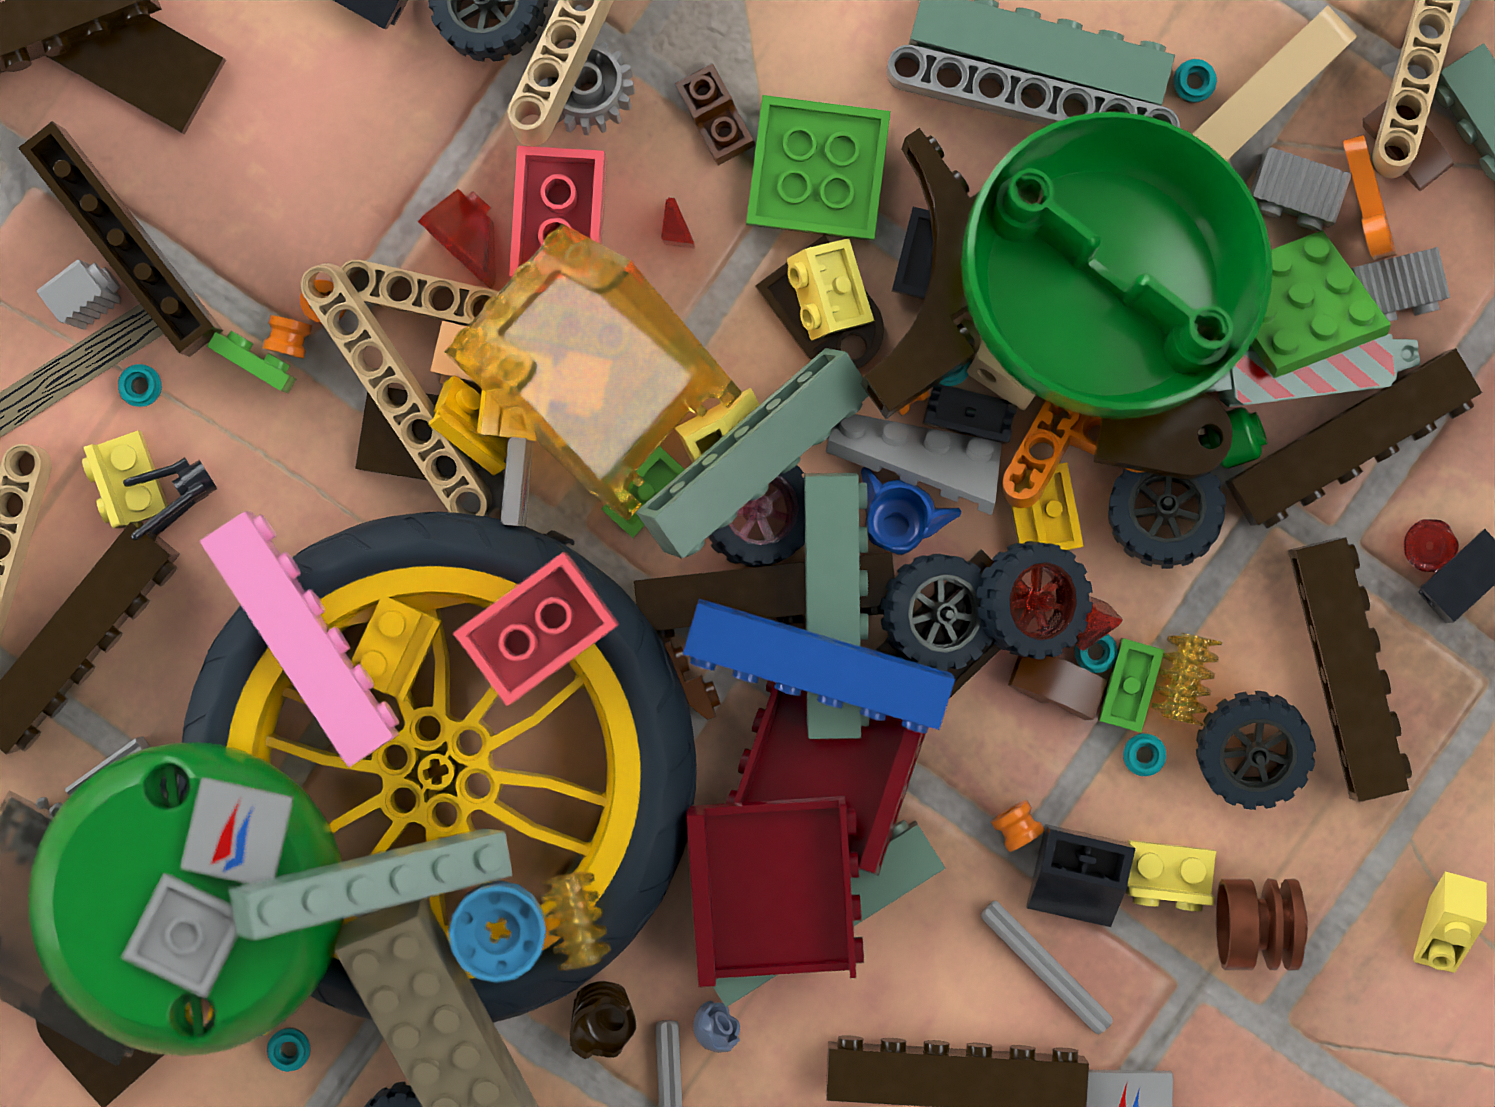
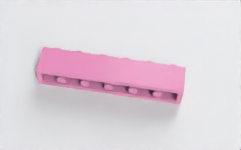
(300, 637)

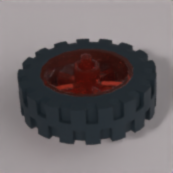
(1069, 610)

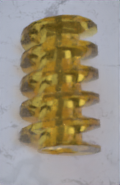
(1186, 678)
(576, 920)

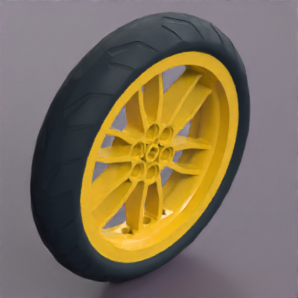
(628, 673)

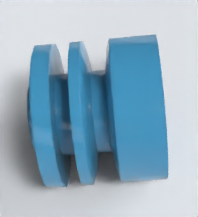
(511, 953)

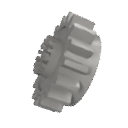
(605, 98)

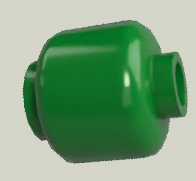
(1246, 439)

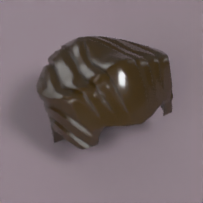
(601, 1020)

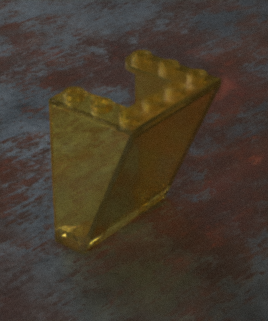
(590, 363)

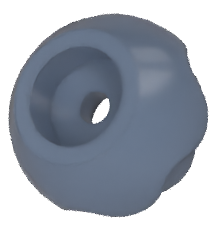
(716, 1027)

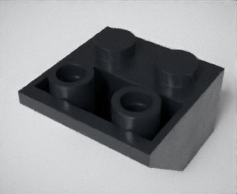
(1080, 875)

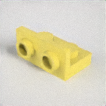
(829, 288)
(113, 463)
(1171, 875)

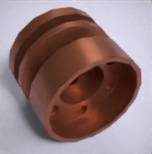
(1265, 924)

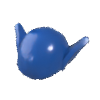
(901, 514)

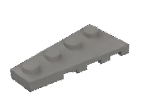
(942, 459)

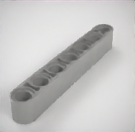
(1012, 84)

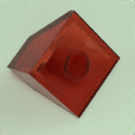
(466, 232)

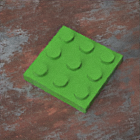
(818, 168)
(1314, 307)

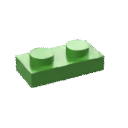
(237, 350)
(657, 473)
(1131, 685)

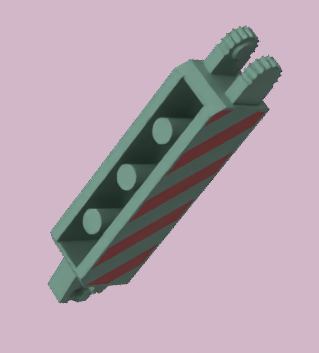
(1356, 369)

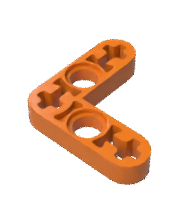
(1369, 197)
(1069, 432)

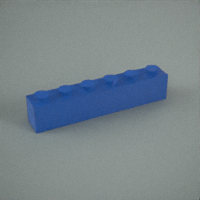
(818, 665)

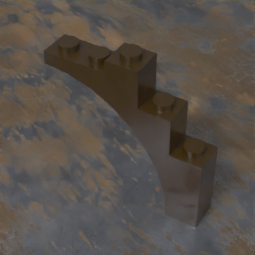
(934, 342)

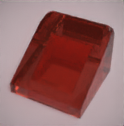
(674, 227)
(1100, 623)

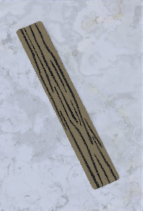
(76, 367)

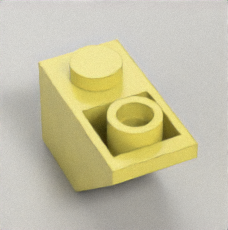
(703, 432)
(1451, 922)

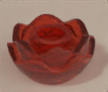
(1444, 545)

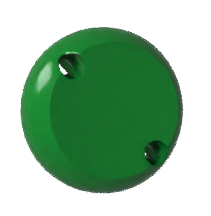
(1116, 265)
(104, 867)

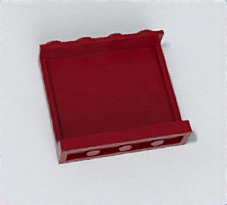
(866, 770)
(773, 888)

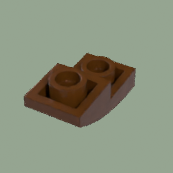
(715, 114)
(1431, 158)
(1059, 683)
(700, 695)

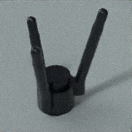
(192, 484)

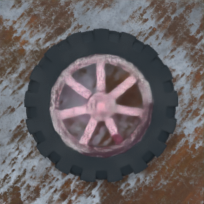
(774, 548)

